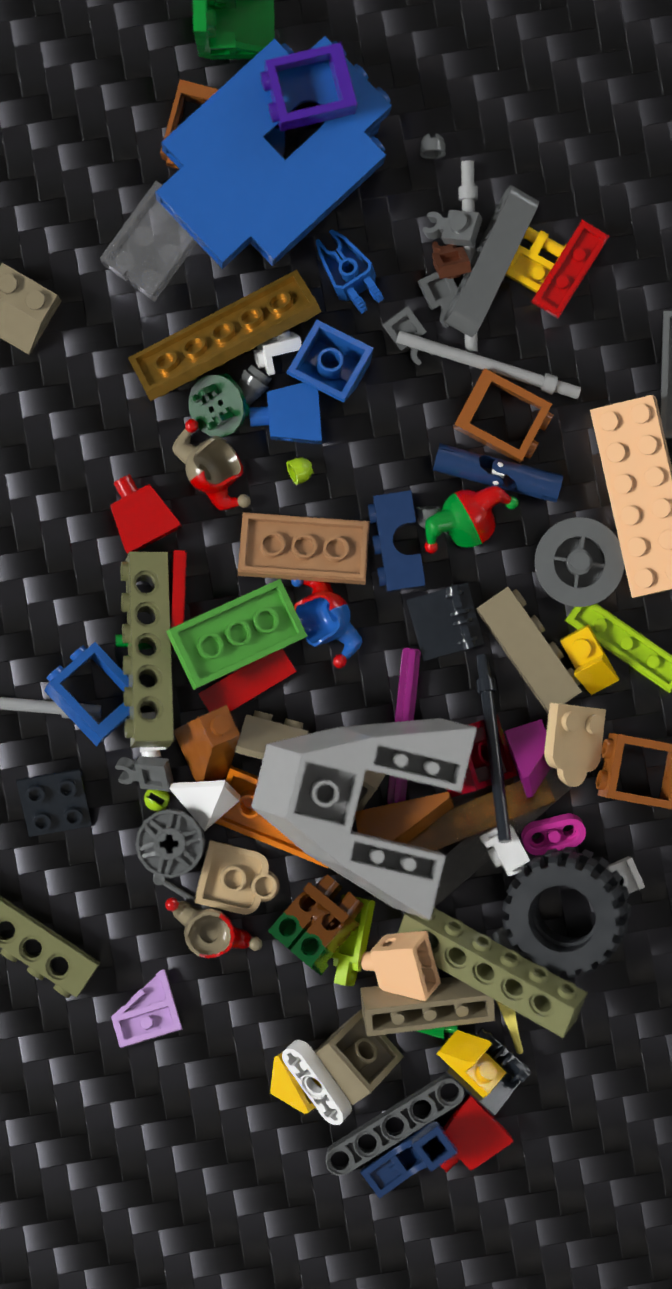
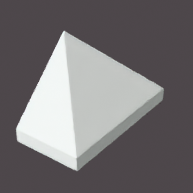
(206, 799)

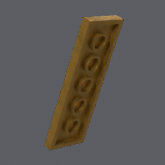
(224, 335)

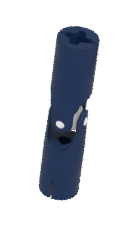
(519, 477)

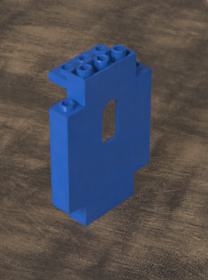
(240, 188)

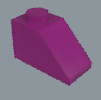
(527, 751)

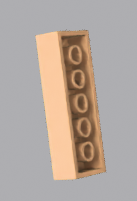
(639, 489)

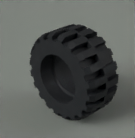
(544, 944)

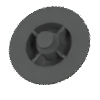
(579, 562)

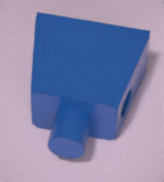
(291, 414)

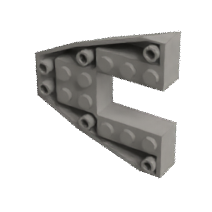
(313, 789)

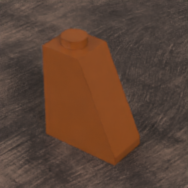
(209, 744)

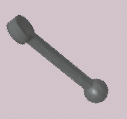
(158, 880)

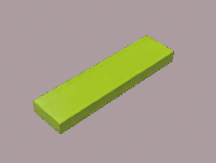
(625, 644)

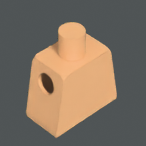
(404, 965)

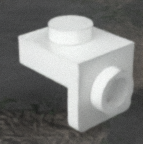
(275, 346)

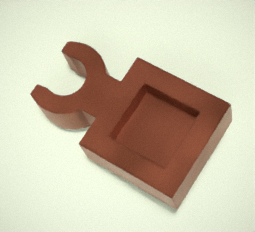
(450, 261)

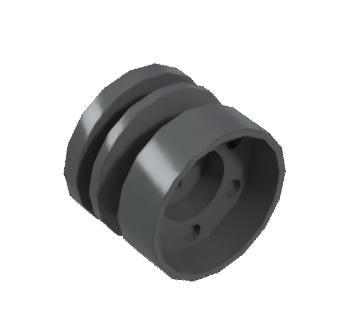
(182, 828)

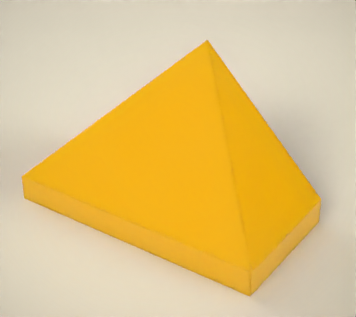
(287, 1088)

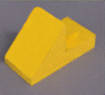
(589, 660)
(469, 1059)

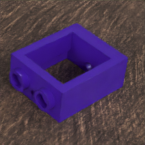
(347, 101)

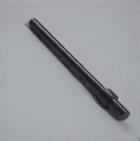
(486, 688)

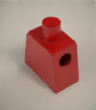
(141, 515)
(474, 1134)

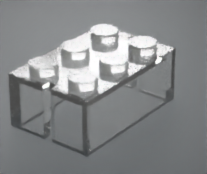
(148, 247)

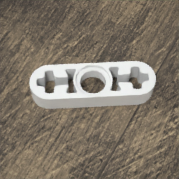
(299, 1058)

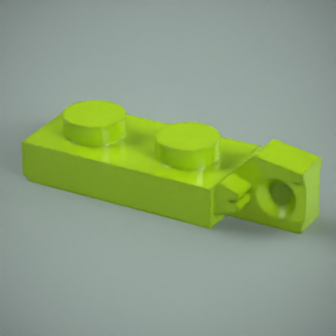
(349, 954)

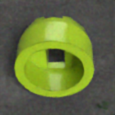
(299, 470)
(152, 804)

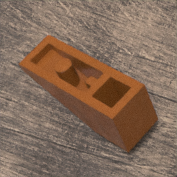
(403, 819)

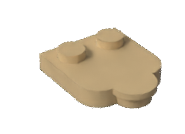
(574, 741)
(235, 879)

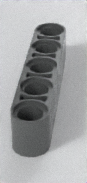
(491, 261)
(386, 1138)

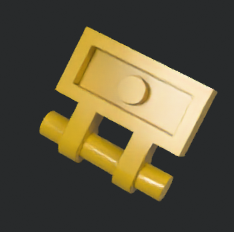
(529, 267)

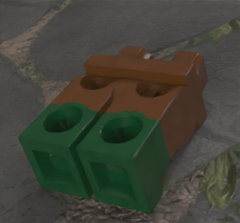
(316, 925)

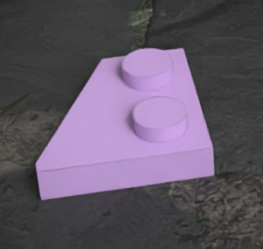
(148, 1013)

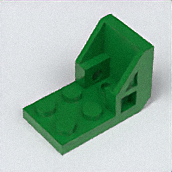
(232, 27)

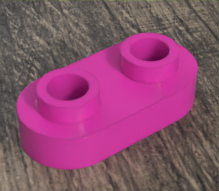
(553, 834)

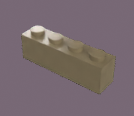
(528, 649)
(449, 1005)

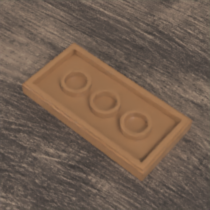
(303, 548)

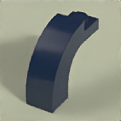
(420, 1150)

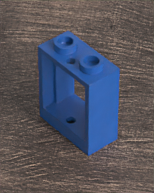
(54, 689)

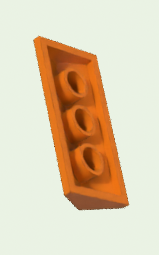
(250, 823)

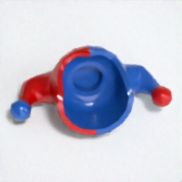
(327, 619)

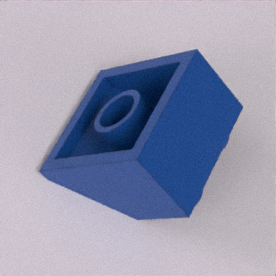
(331, 361)

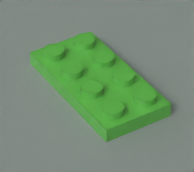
(236, 634)

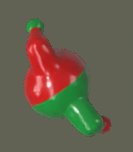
(467, 517)

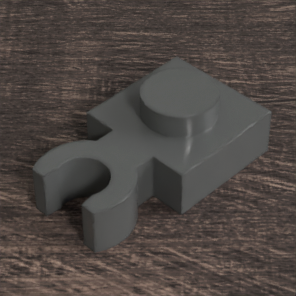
(457, 229)
(438, 293)
(407, 322)
(150, 772)

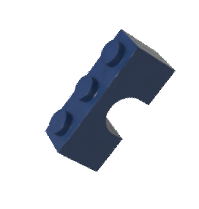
(398, 570)

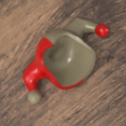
(211, 467)
(210, 931)

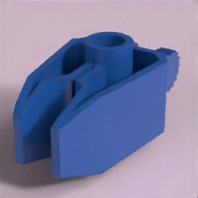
(349, 271)

